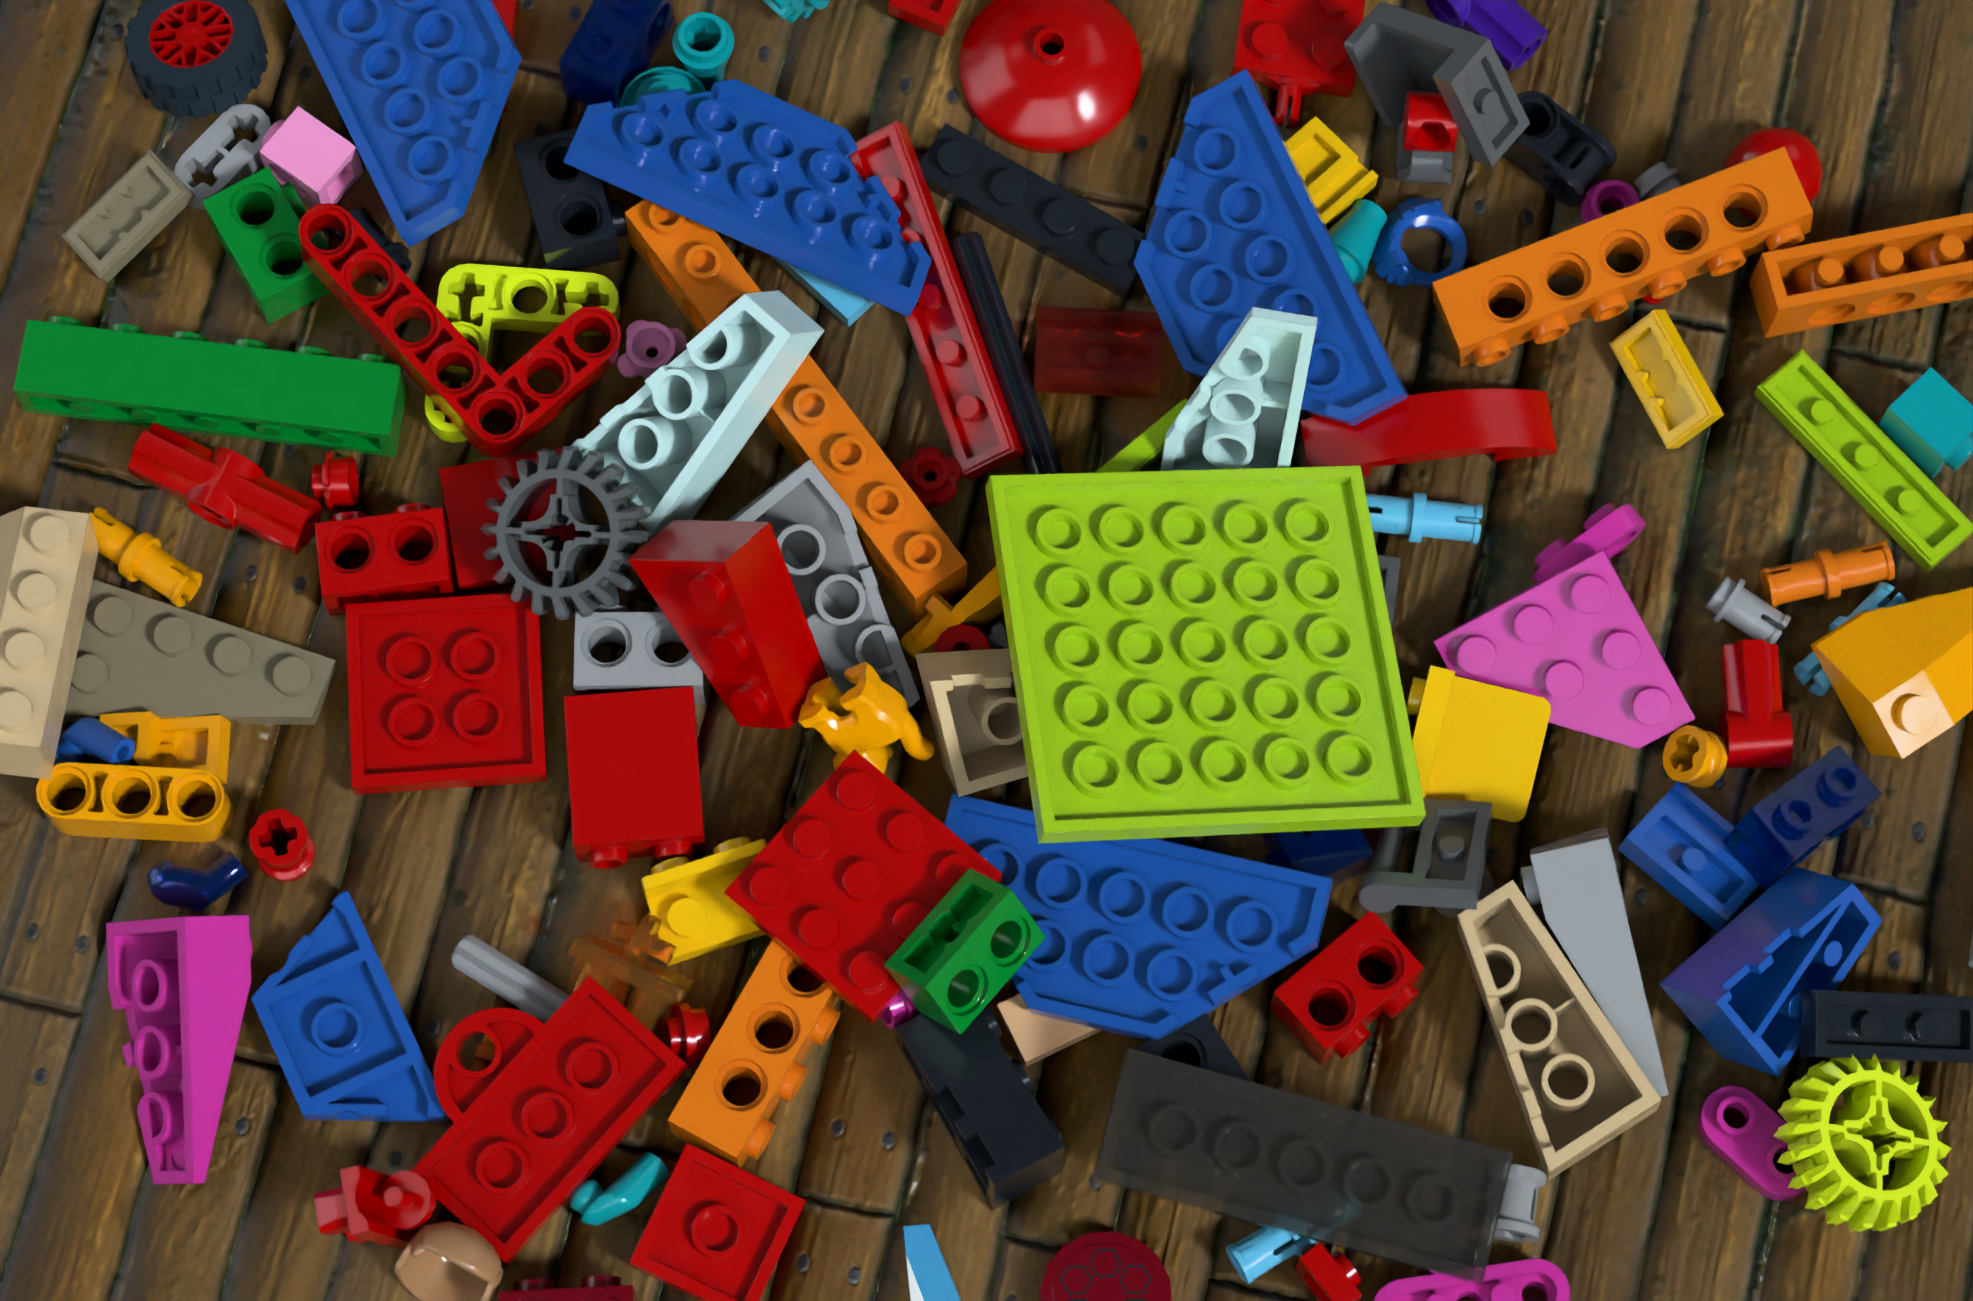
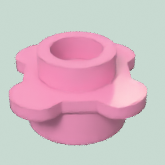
(641, 338)

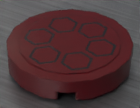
(1105, 1269)

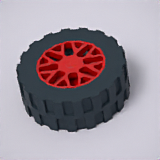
(196, 54)

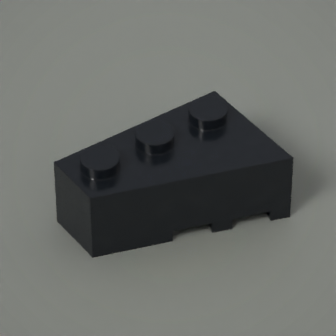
(984, 1105)

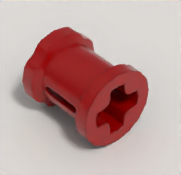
(263, 842)

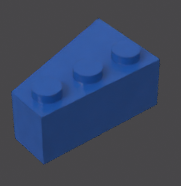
(1751, 974)

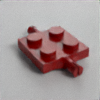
(1297, 49)

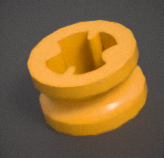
(1707, 762)

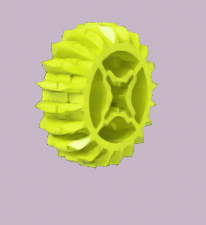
(1847, 1160)

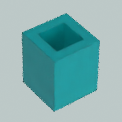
(1931, 424)

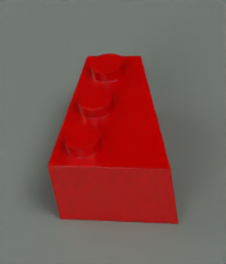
(735, 614)

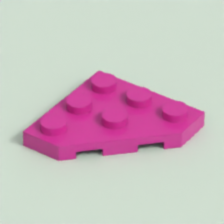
(1577, 648)

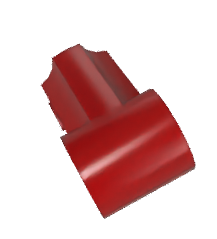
(1753, 716)

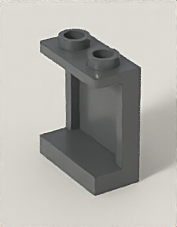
(1412, 52)

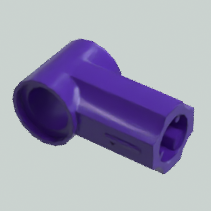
(1504, 22)

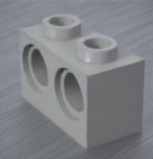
(639, 666)

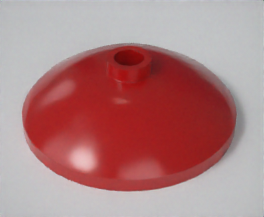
(1043, 98)

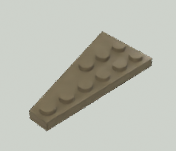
(184, 664)

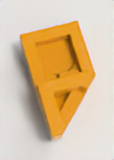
(975, 609)
(176, 742)

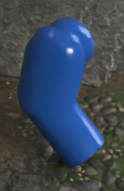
(91, 740)

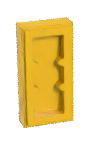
(1666, 379)

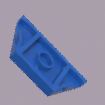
(344, 1029)

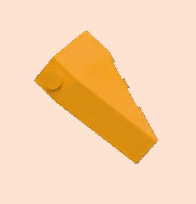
(1903, 670)

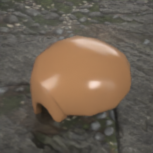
(449, 1264)

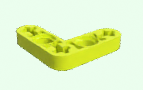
(495, 311)

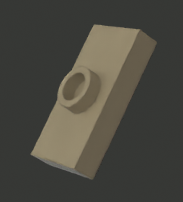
(128, 215)

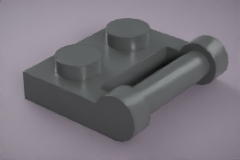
(1446, 862)

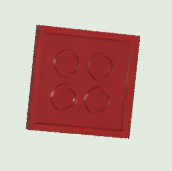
(445, 694)
(853, 881)

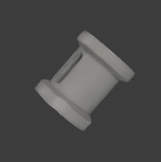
(1520, 1204)

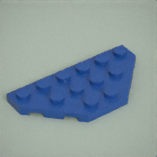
(416, 94)
(760, 178)
(1246, 234)
(1142, 926)

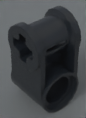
(1558, 149)

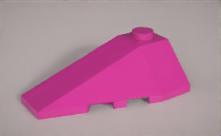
(184, 1010)

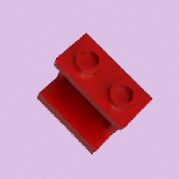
(634, 776)

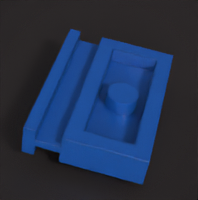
(1685, 854)

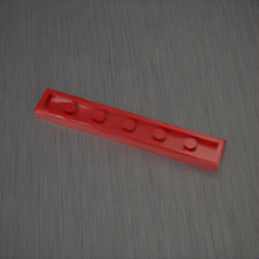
(943, 318)

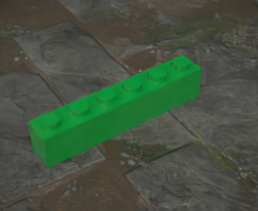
(211, 386)

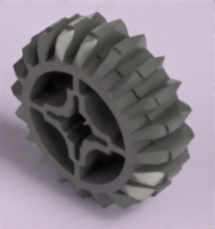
(565, 509)

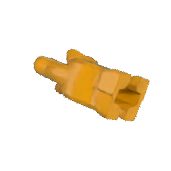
(863, 718)

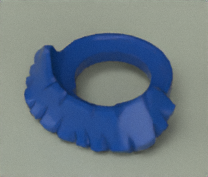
(1416, 214)

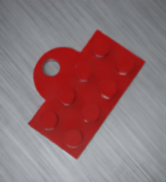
(540, 1110)

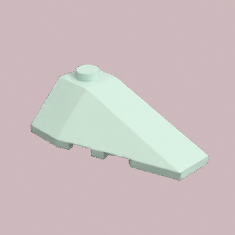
(1248, 400)

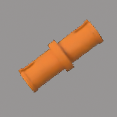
(1827, 573)

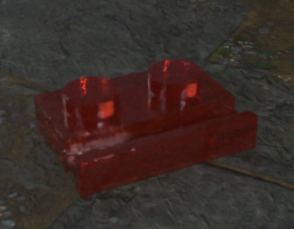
(1098, 352)

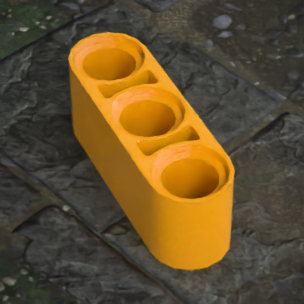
(110, 785)

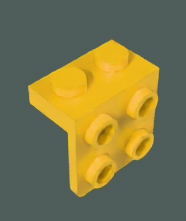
(1476, 741)

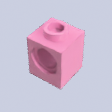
(311, 158)

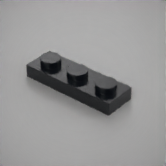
(1886, 1024)

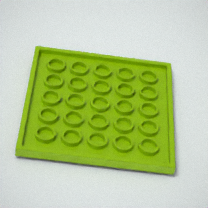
(1202, 653)

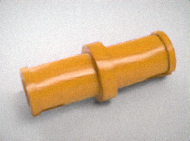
(143, 559)

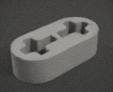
(221, 153)

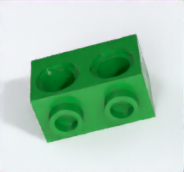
(263, 247)
(965, 951)

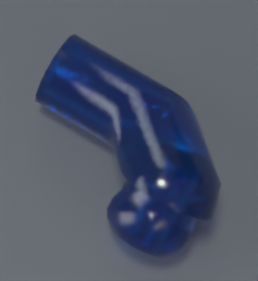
(192, 887)

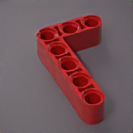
(447, 346)

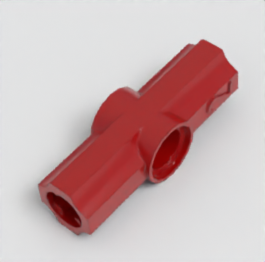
(225, 488)

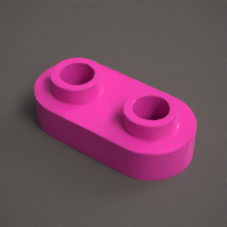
(1606, 529)
(1747, 1148)

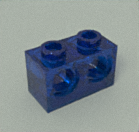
(613, 48)
(1801, 817)

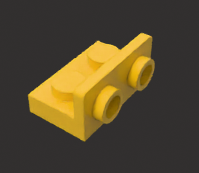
(693, 902)

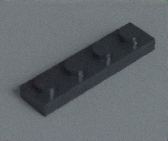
(1033, 210)

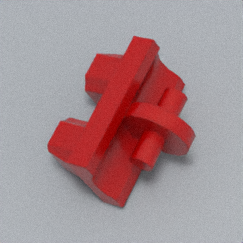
(376, 1206)

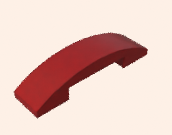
(1436, 427)

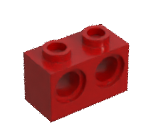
(385, 573)
(1336, 978)

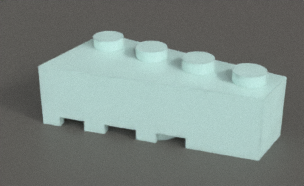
(704, 405)

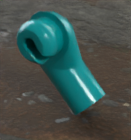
(623, 1195)

